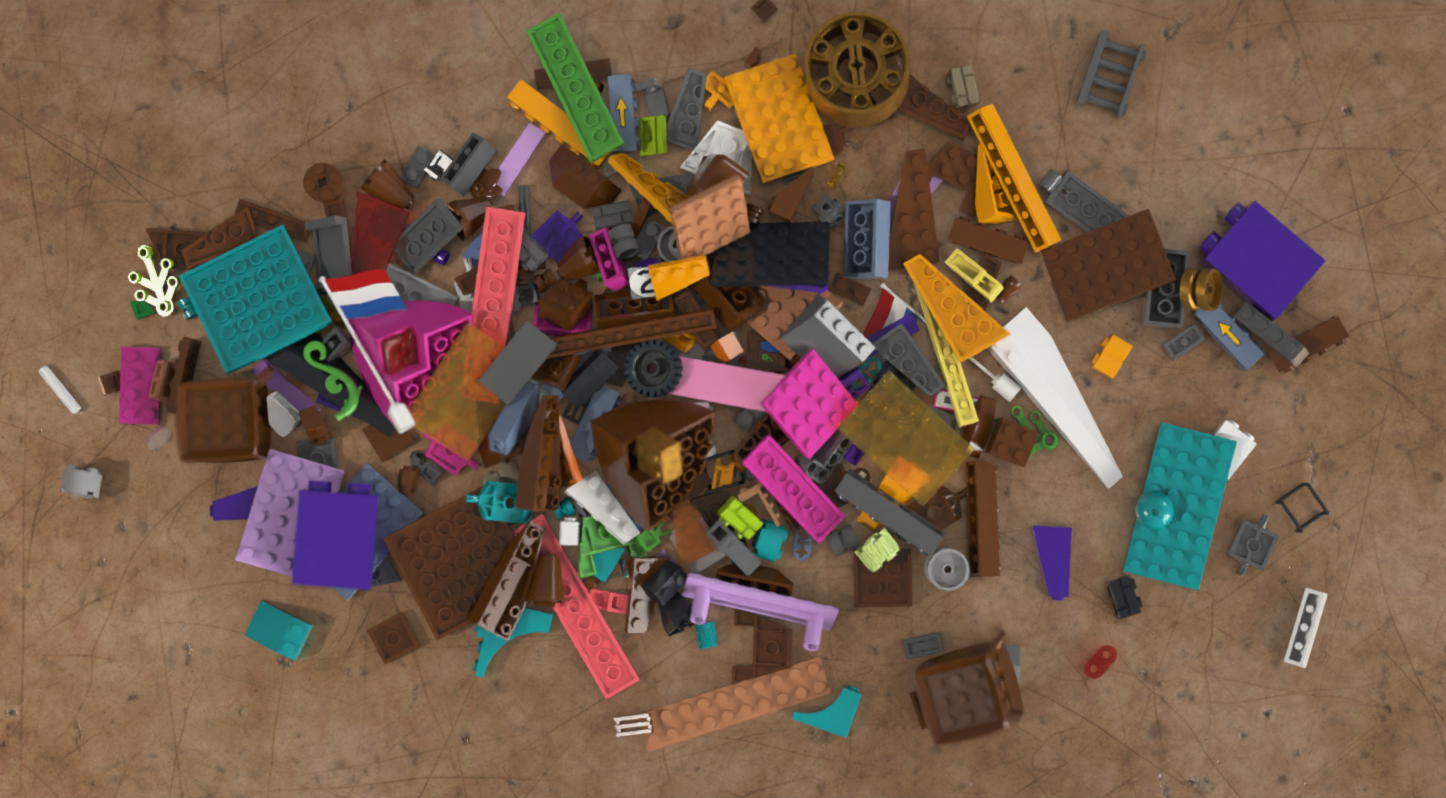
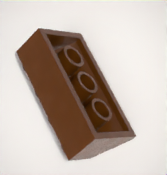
(730, 304)
(622, 309)

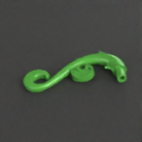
(354, 392)

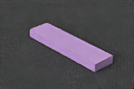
(519, 156)

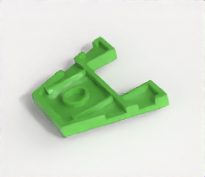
(597, 539)

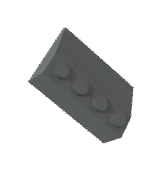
(830, 335)

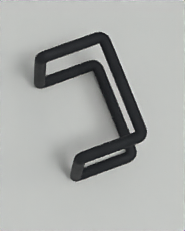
(725, 486)
(1300, 528)

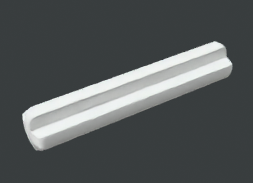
(59, 389)

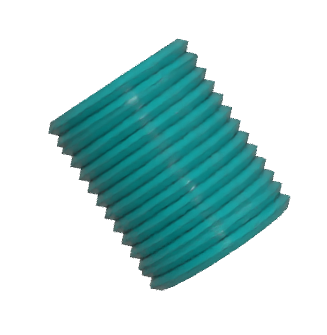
(706, 635)

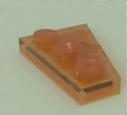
(689, 534)

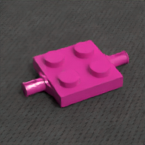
(447, 458)

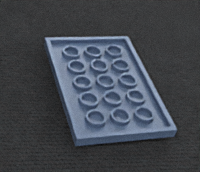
(393, 513)

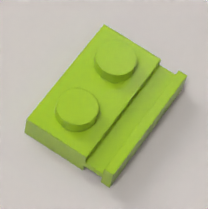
(652, 135)

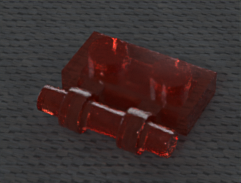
(395, 352)

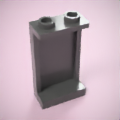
(330, 248)

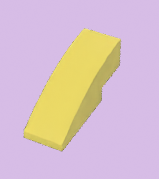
(974, 275)

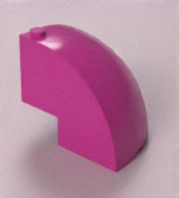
(435, 331)

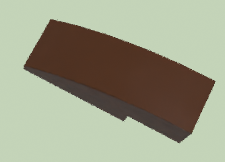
(978, 433)

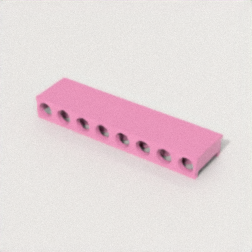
(724, 383)

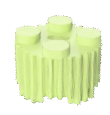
(877, 549)

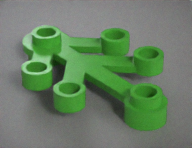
(1041, 427)

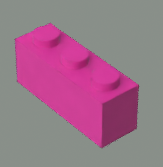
(612, 269)

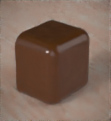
(713, 171)

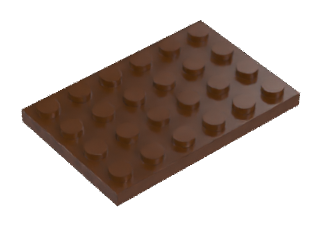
(1108, 265)

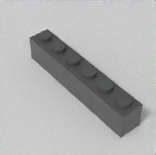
(890, 512)

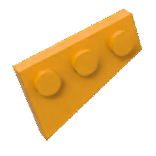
(677, 274)

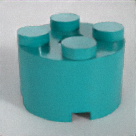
(768, 541)

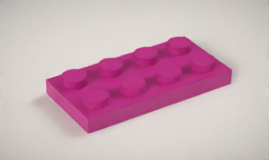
(135, 382)

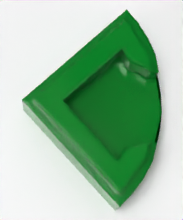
(142, 309)

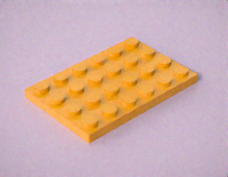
(778, 119)

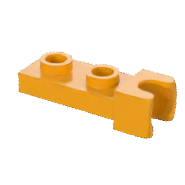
(722, 474)

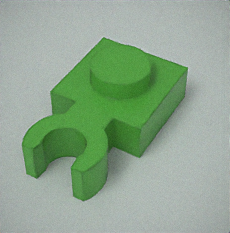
(651, 539)

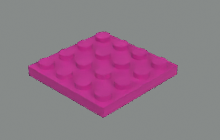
(809, 404)

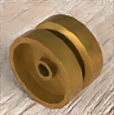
(1201, 289)

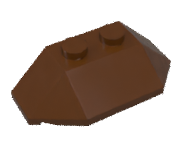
(580, 180)
(762, 578)

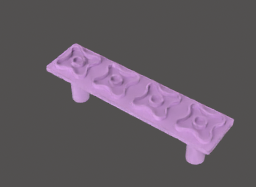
(761, 602)

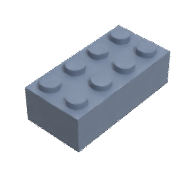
(866, 239)

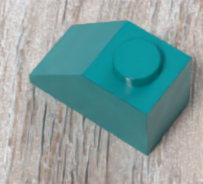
(606, 562)

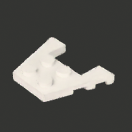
(726, 141)

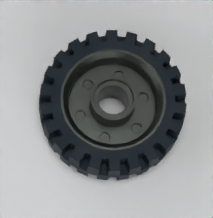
(638, 368)

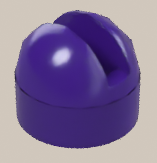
(442, 257)

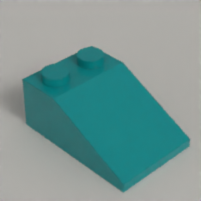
(279, 630)

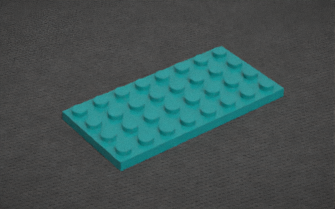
(1193, 474)

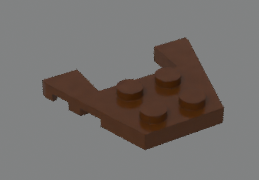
(959, 169)
(770, 647)

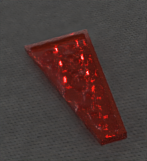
(375, 233)

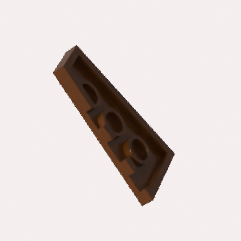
(932, 110)

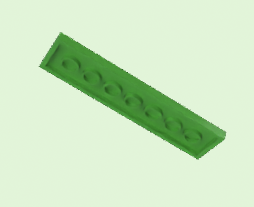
(575, 87)

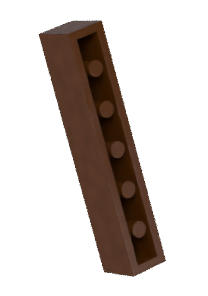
(982, 519)

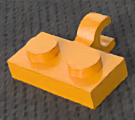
(717, 88)

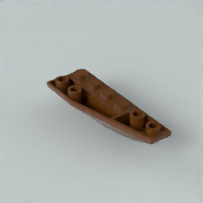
(541, 460)
(509, 584)

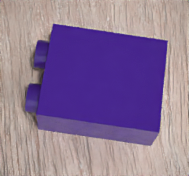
(1260, 259)
(335, 536)

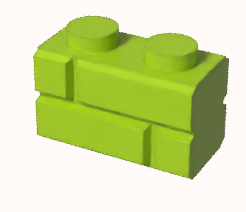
(740, 518)

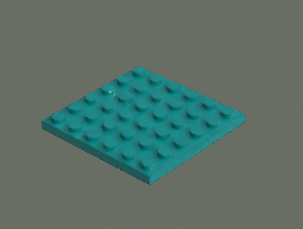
(255, 299)

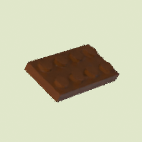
(184, 366)

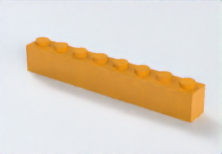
(1014, 178)

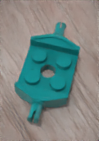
(492, 503)

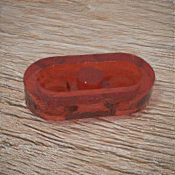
(1100, 662)

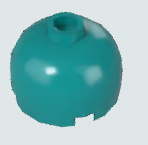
(1154, 510)

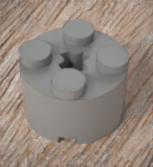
(81, 483)

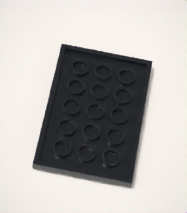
(775, 256)

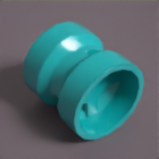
(188, 308)
(568, 508)

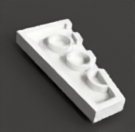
(604, 507)

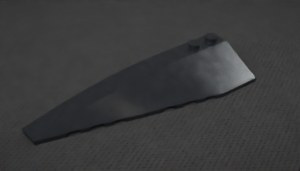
(293, 362)

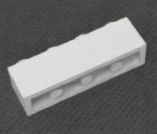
(1305, 627)

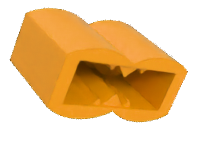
(1112, 356)

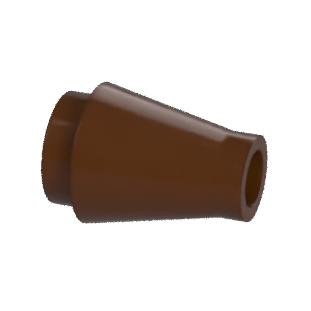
(1011, 287)

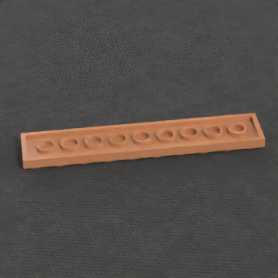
(735, 703)

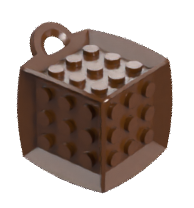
(223, 419)
(969, 692)

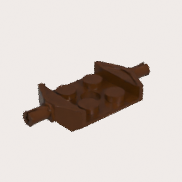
(947, 504)

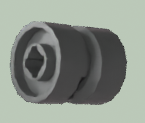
(624, 243)
(842, 540)

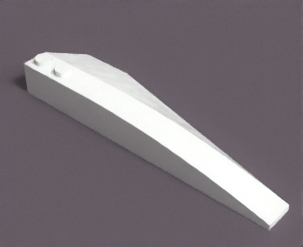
(1040, 370)

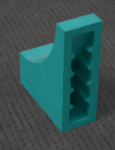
(836, 716)

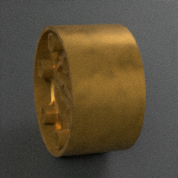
(852, 27)

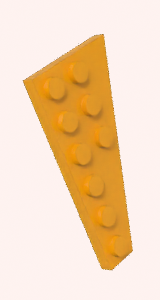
(660, 195)
(958, 316)

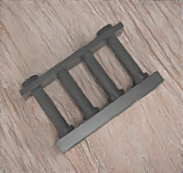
(1098, 61)

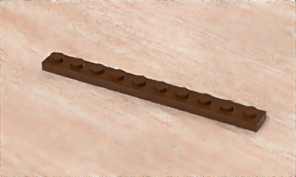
(633, 332)

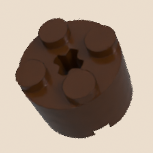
(322, 172)

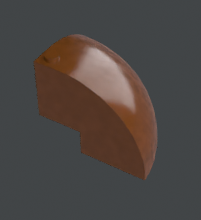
(616, 451)

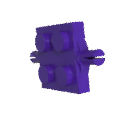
(558, 234)

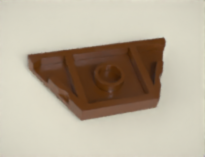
(169, 244)

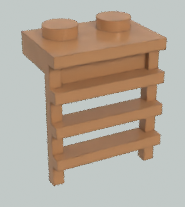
(748, 492)

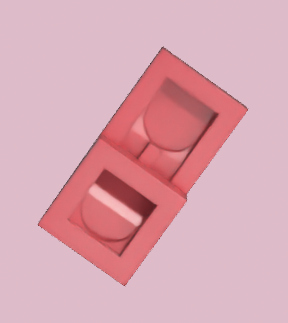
(610, 600)

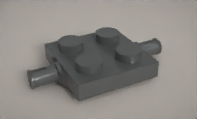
(1252, 545)

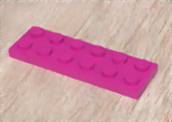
(792, 489)

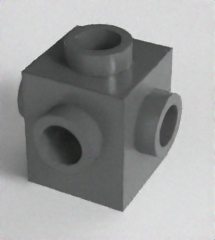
(829, 210)

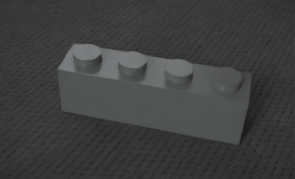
(1271, 334)

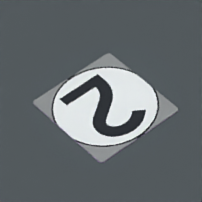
(640, 283)

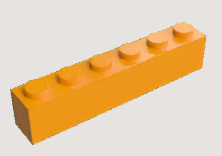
(549, 117)

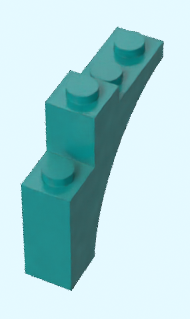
(529, 622)

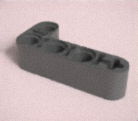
(826, 459)

